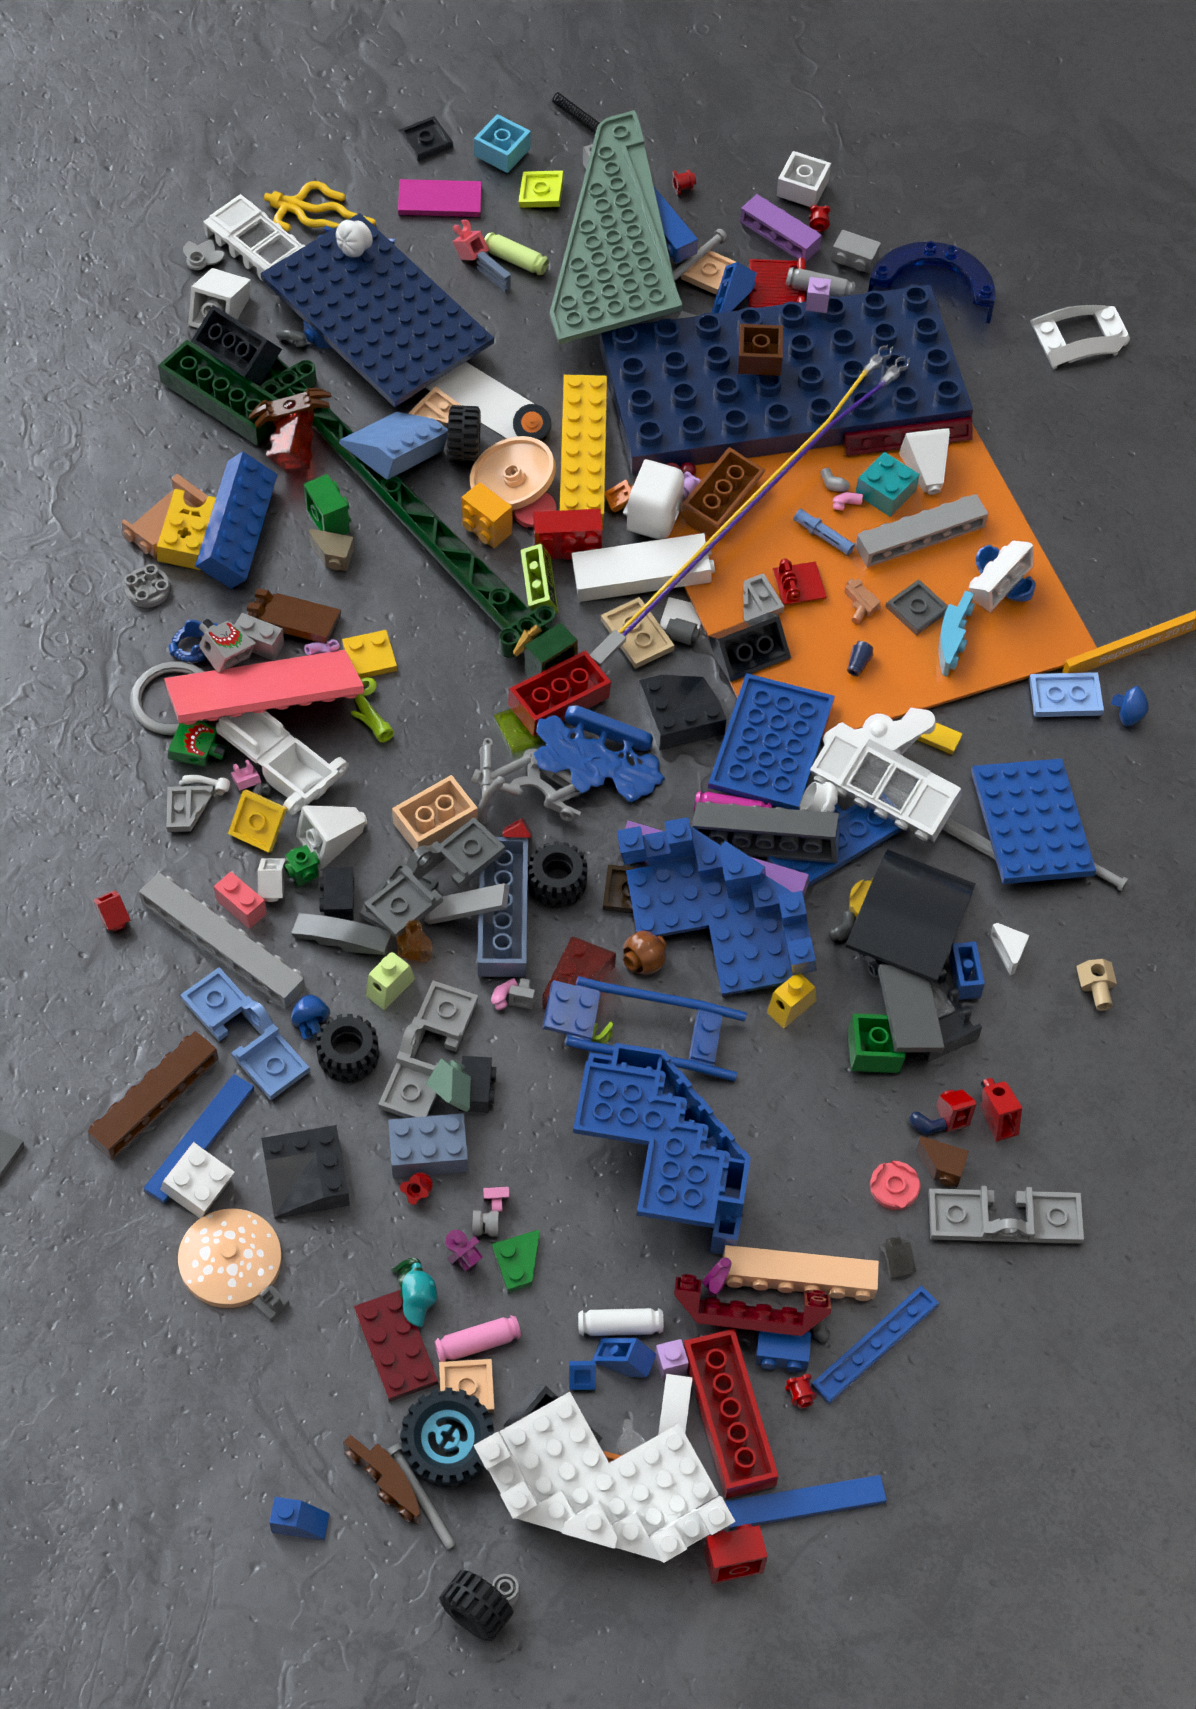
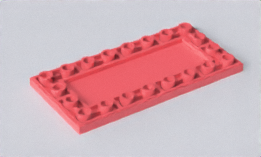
(263, 686)

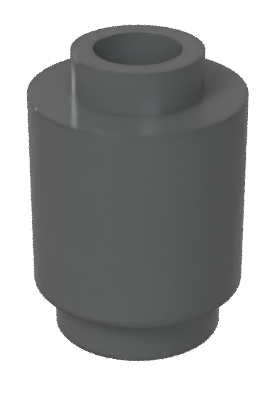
(682, 631)

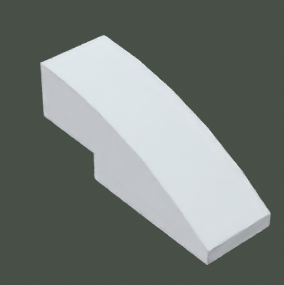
(675, 1402)

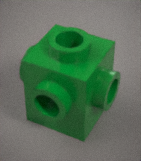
(302, 865)

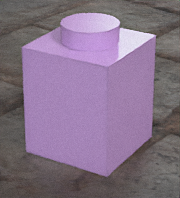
(818, 294)
(671, 1359)

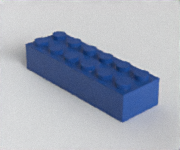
(236, 520)

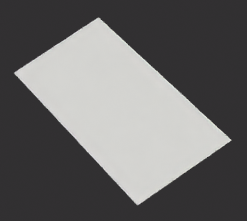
(475, 388)

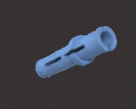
(816, 527)

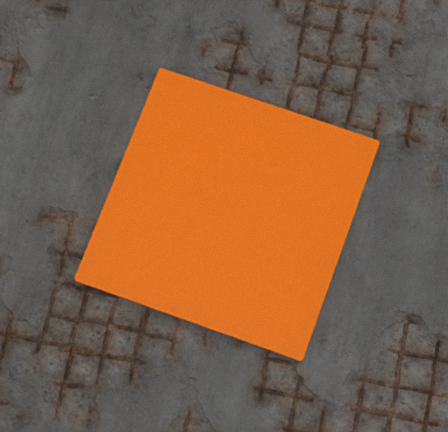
(820, 633)

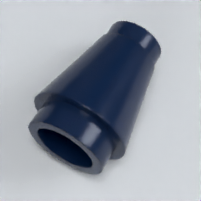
(859, 658)

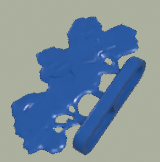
(591, 760)

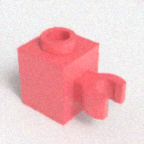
(469, 242)

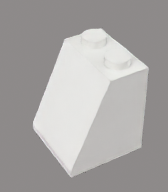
(218, 289)

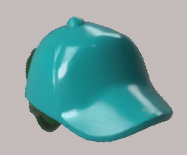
(417, 1290)

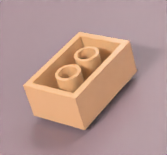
(434, 813)

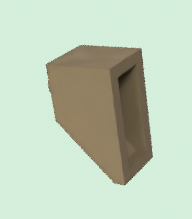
(332, 548)

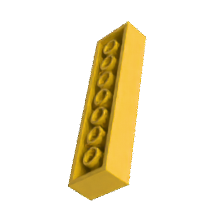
(583, 443)

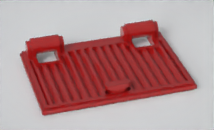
(771, 282)

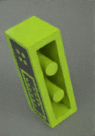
(539, 577)

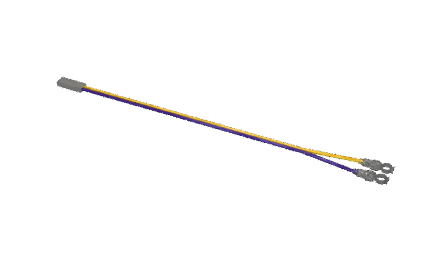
(616, 638)

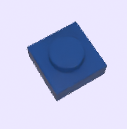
(582, 1375)

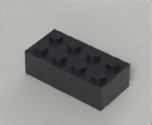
(236, 345)

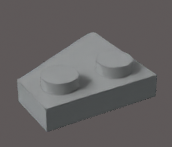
(760, 598)
(186, 806)

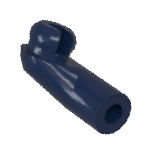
(925, 1125)

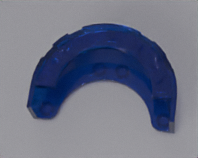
(937, 254)

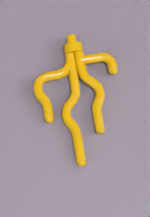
(296, 205)

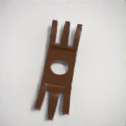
(304, 401)

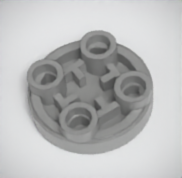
(147, 586)

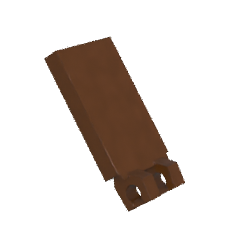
(295, 615)

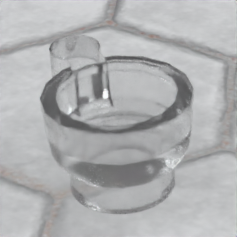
(629, 1439)

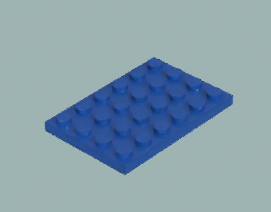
(771, 742)
(1032, 821)

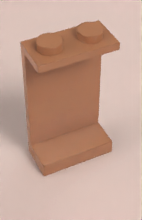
(147, 529)

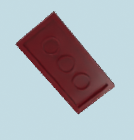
(395, 1346)

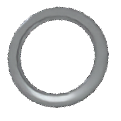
(140, 684)

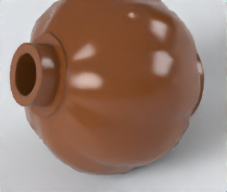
(646, 951)

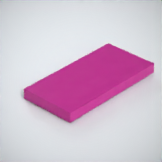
(439, 198)

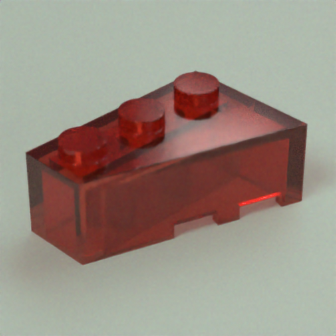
(292, 441)
(581, 960)

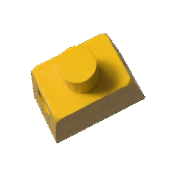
(795, 995)

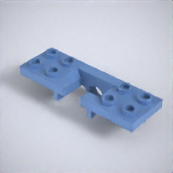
(266, 1059)

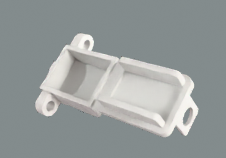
(284, 759)

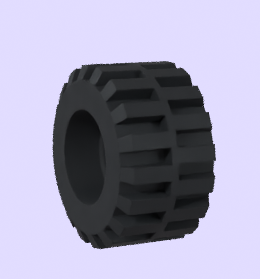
(464, 433)
(557, 890)
(347, 1065)
(476, 1605)

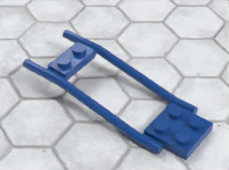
(574, 1010)

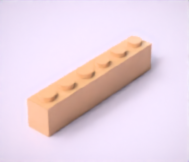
(801, 1272)

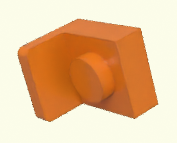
(618, 495)

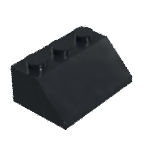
(750, 646)

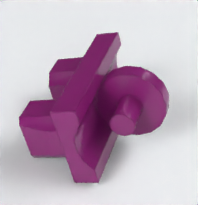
(463, 1252)

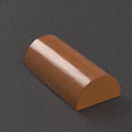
(720, 492)

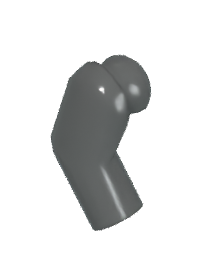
(262, 789)
(843, 930)

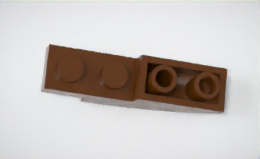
(392, 1484)

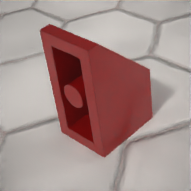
(956, 1108)

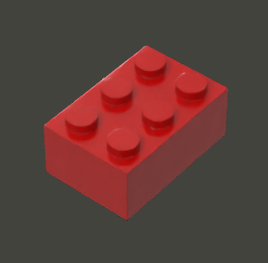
(567, 531)

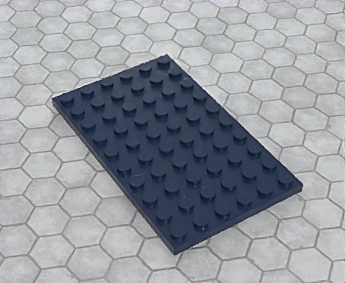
(378, 312)

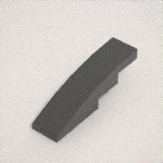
(343, 933)

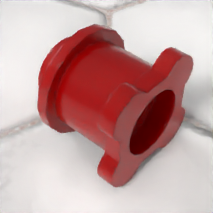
(683, 181)
(819, 218)
(418, 1186)
(801, 1391)

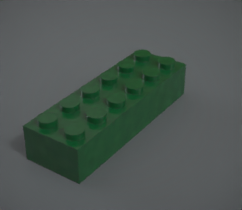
(216, 390)

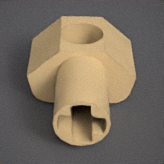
(1098, 984)

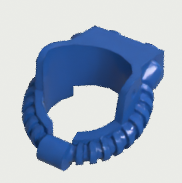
(190, 629)

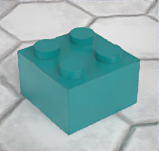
(887, 484)

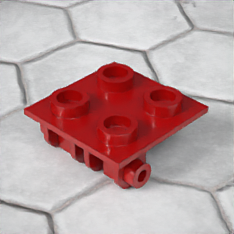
(798, 582)

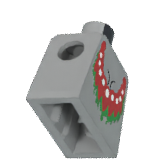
(224, 644)

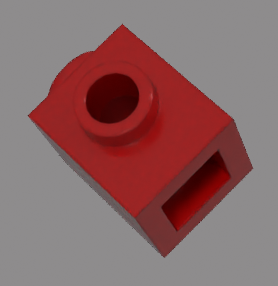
(112, 911)

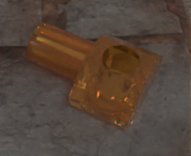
(414, 943)

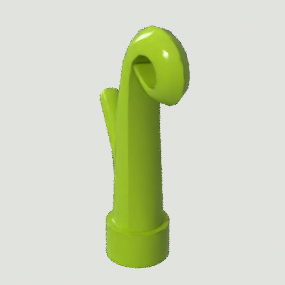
(380, 728)

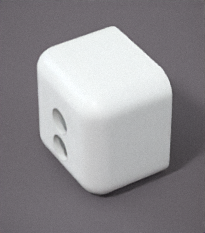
(655, 500)

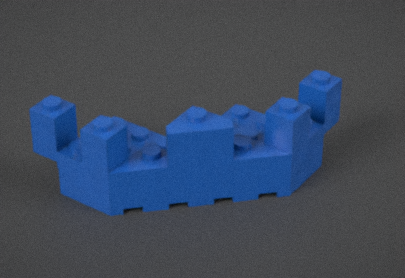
(702, 885)
(691, 1157)

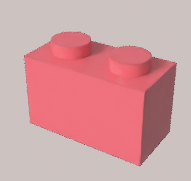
(240, 900)

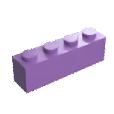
(780, 228)

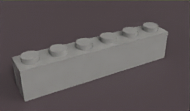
(921, 530)

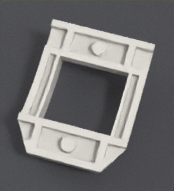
(1055, 347)

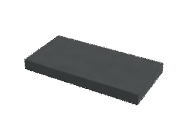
(910, 1011)

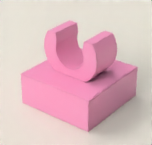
(246, 776)
(496, 1195)

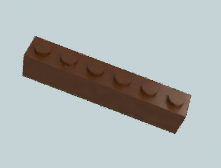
(152, 1095)

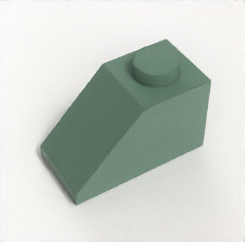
(451, 1083)

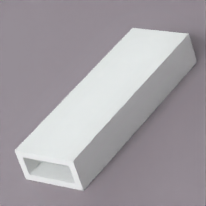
(638, 567)

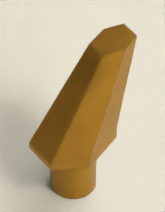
(525, 638)

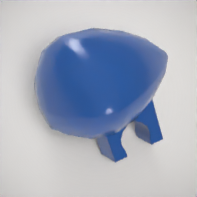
(1133, 705)
(308, 1014)

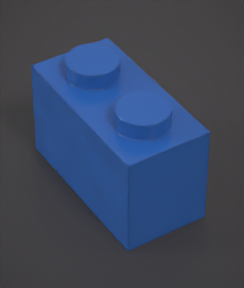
(966, 970)
(783, 1351)

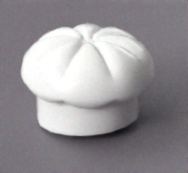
(353, 237)
(820, 797)

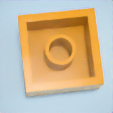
(486, 515)

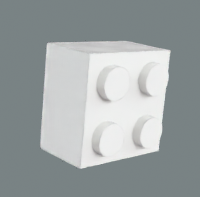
(803, 179)
(197, 1180)

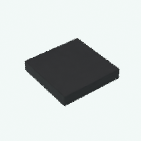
(425, 138)

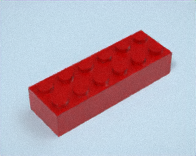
(730, 1414)

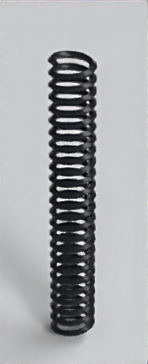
(574, 111)

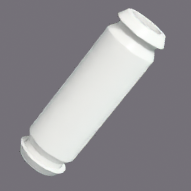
(620, 1322)

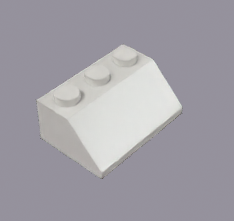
(1002, 574)

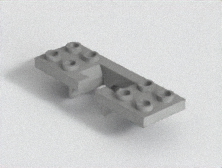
(442, 1012)
(964, 1216)

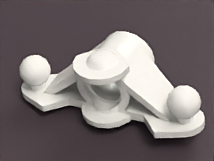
(895, 734)

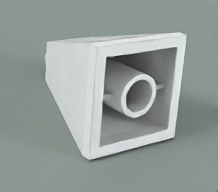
(927, 455)
(329, 830)

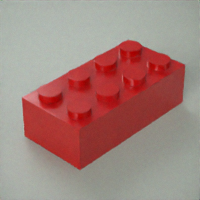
(551, 692)

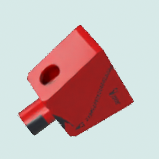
(1000, 1109)

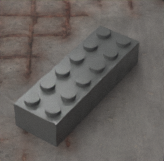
(771, 831)

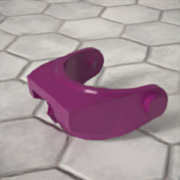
(717, 1276)

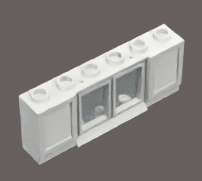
(250, 234)
(886, 783)

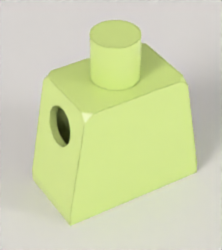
(390, 976)

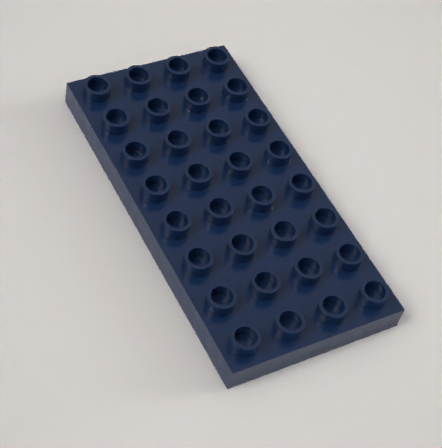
(687, 403)

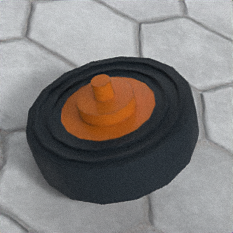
(532, 422)

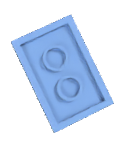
(1066, 694)

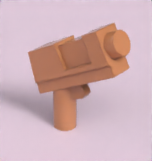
(864, 601)

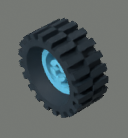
(423, 1422)

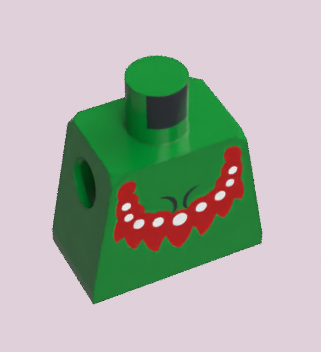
(195, 744)

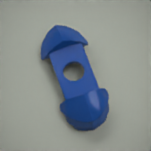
(1024, 588)

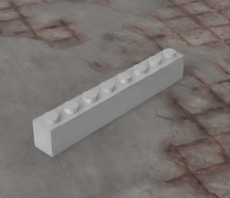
(223, 940)

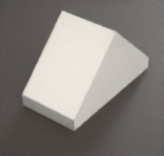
(1009, 945)

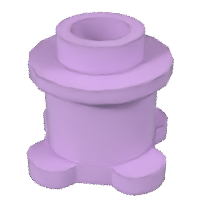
(690, 483)

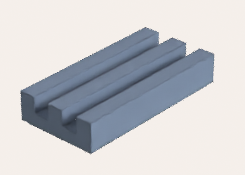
(494, 271)

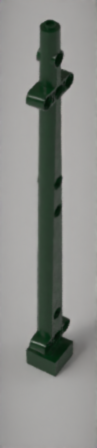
(470, 572)

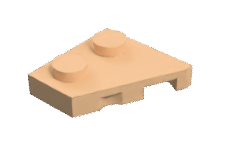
(435, 405)

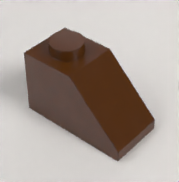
(942, 1160)

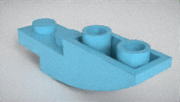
(953, 633)

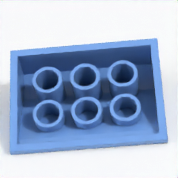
(397, 442)

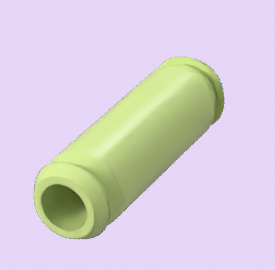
(516, 253)

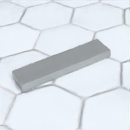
(470, 903)

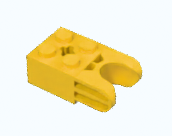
(183, 531)

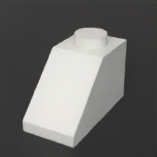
(271, 878)

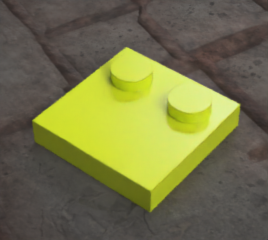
(541, 189)

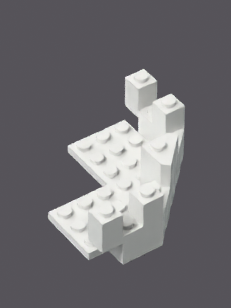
(631, 1504)

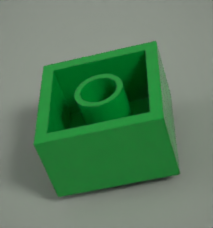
(327, 505)
(872, 1045)

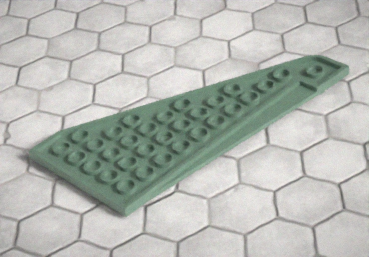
(617, 249)

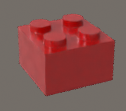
(735, 1553)

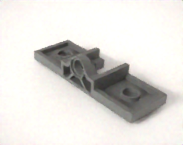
(407, 899)

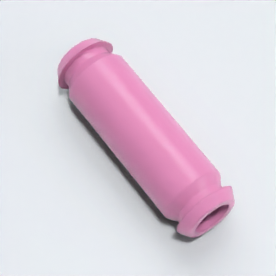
(477, 1338)

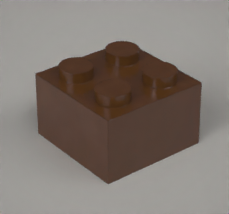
(760, 349)

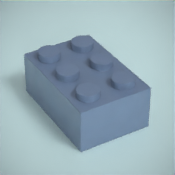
(428, 1145)

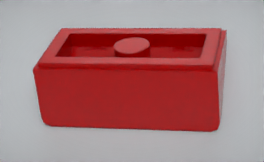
(517, 829)

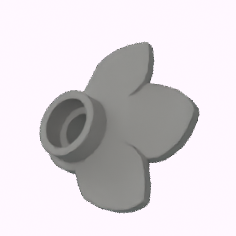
(201, 255)

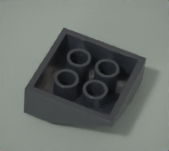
(681, 709)
(305, 1171)

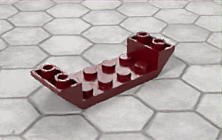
(759, 1317)

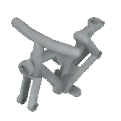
(493, 781)

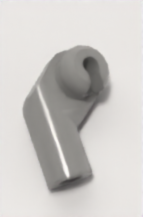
(834, 483)

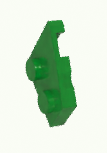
(517, 1260)

